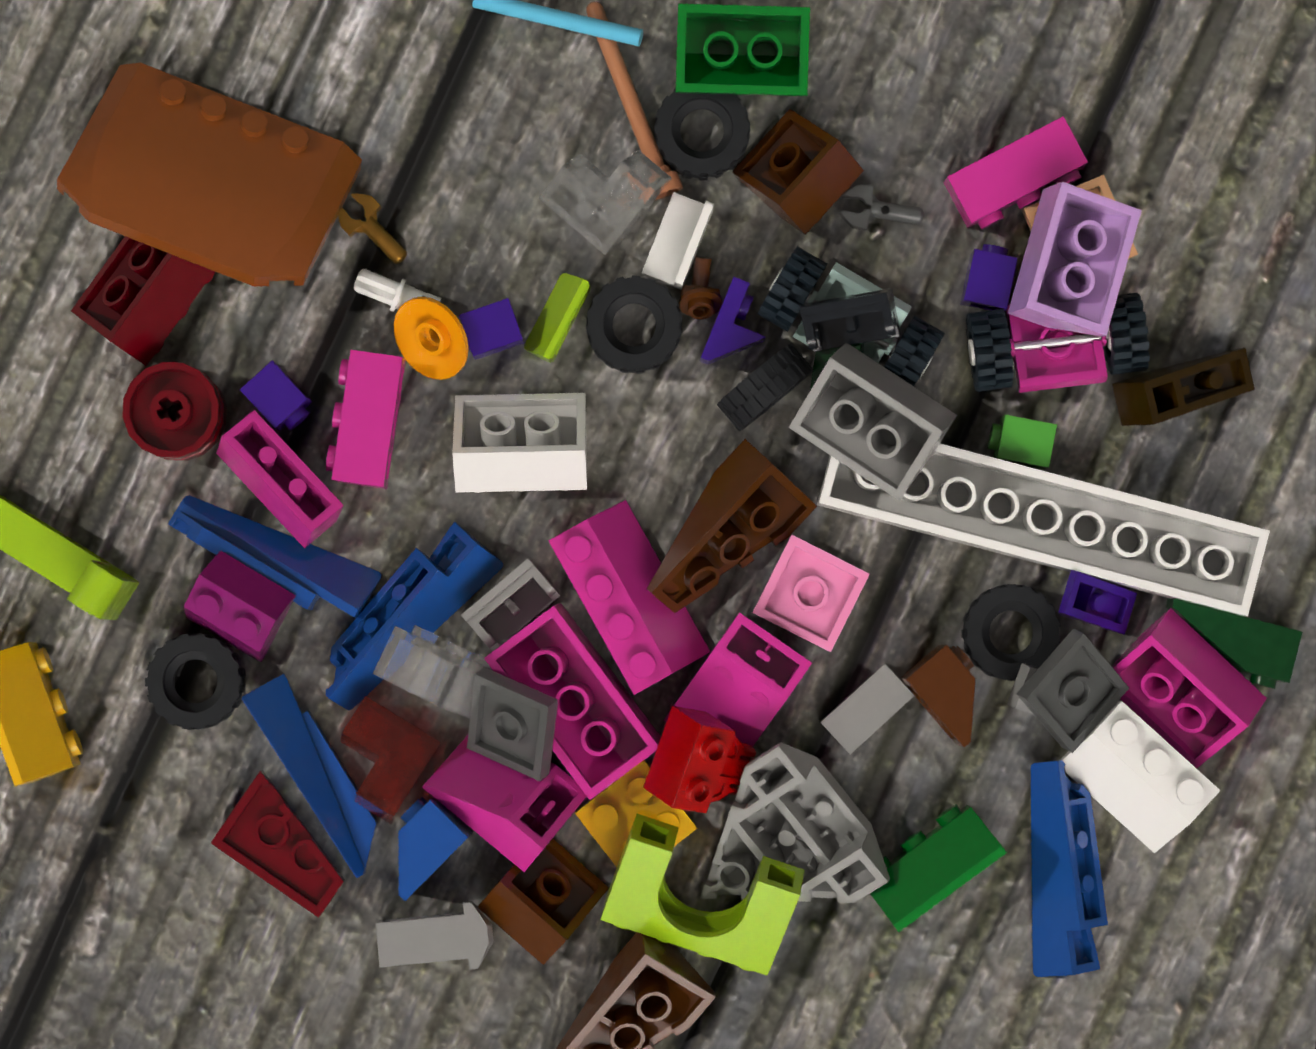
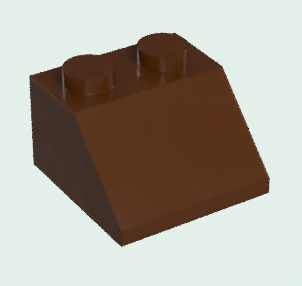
(798, 171)
(945, 690)
(545, 901)

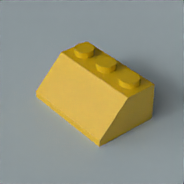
(32, 718)

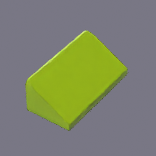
(557, 317)

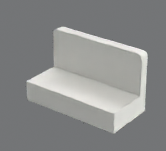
(677, 240)

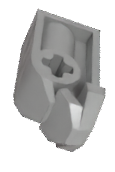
(435, 938)

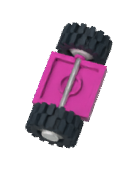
(1051, 356)

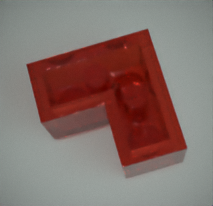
(399, 756)

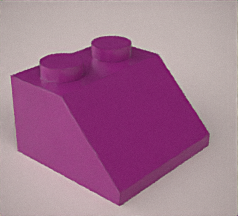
(238, 605)

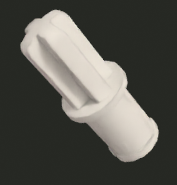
(387, 290)

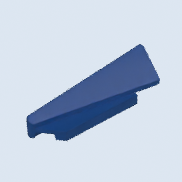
(279, 557)
(418, 594)
(314, 769)
(1064, 874)

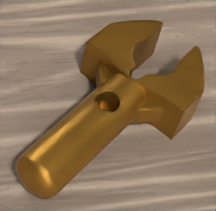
(372, 228)

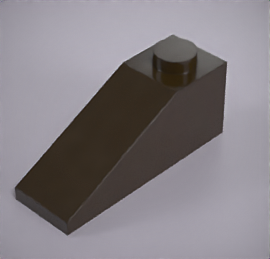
(1182, 388)

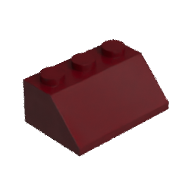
(140, 297)

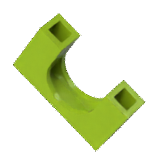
(739, 935)

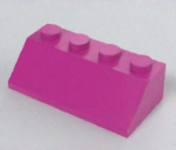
(610, 570)
(597, 722)

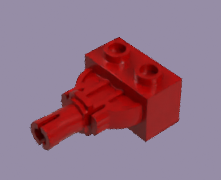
(696, 761)

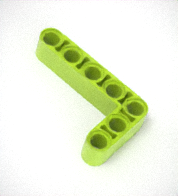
(89, 579)

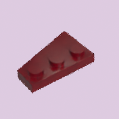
(278, 847)

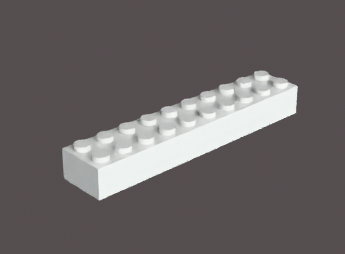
(1065, 526)

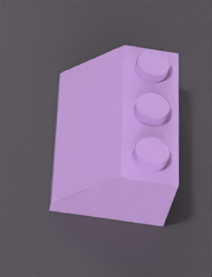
(1074, 260)

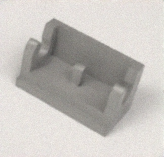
(510, 605)

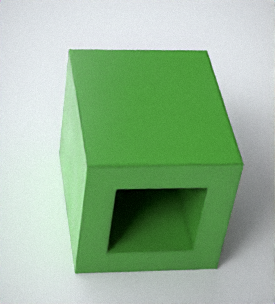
(1023, 441)

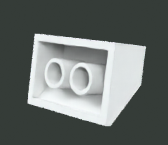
(520, 442)
(1139, 777)

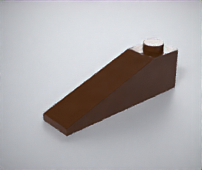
(734, 517)
(640, 999)

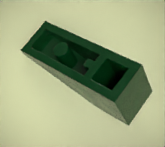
(1246, 643)

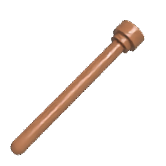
(632, 103)

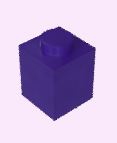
(989, 278)
(491, 329)
(277, 397)

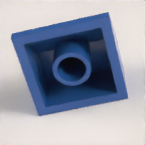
(426, 842)

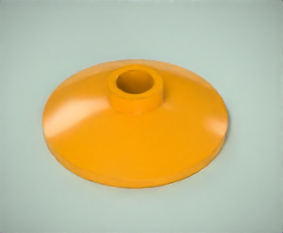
(431, 338)

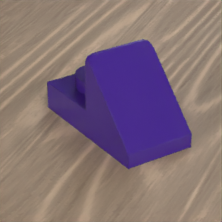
(726, 336)
(1097, 602)

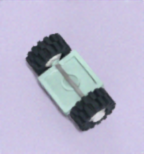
(793, 289)

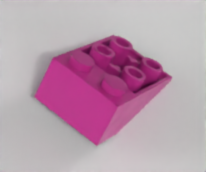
(745, 679)
(503, 804)

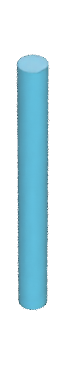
(563, 20)

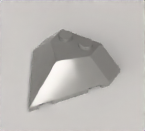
(802, 817)

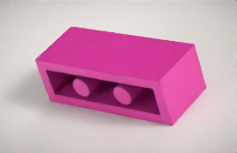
(1016, 174)
(366, 419)
(279, 478)

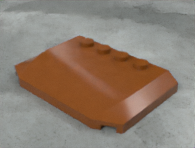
(208, 177)

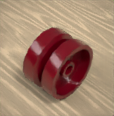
(149, 406)

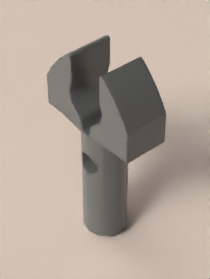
(877, 209)

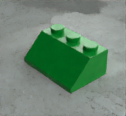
(742, 49)
(936, 865)

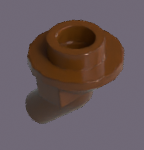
(699, 299)

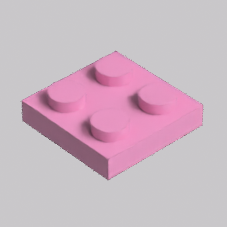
(810, 593)

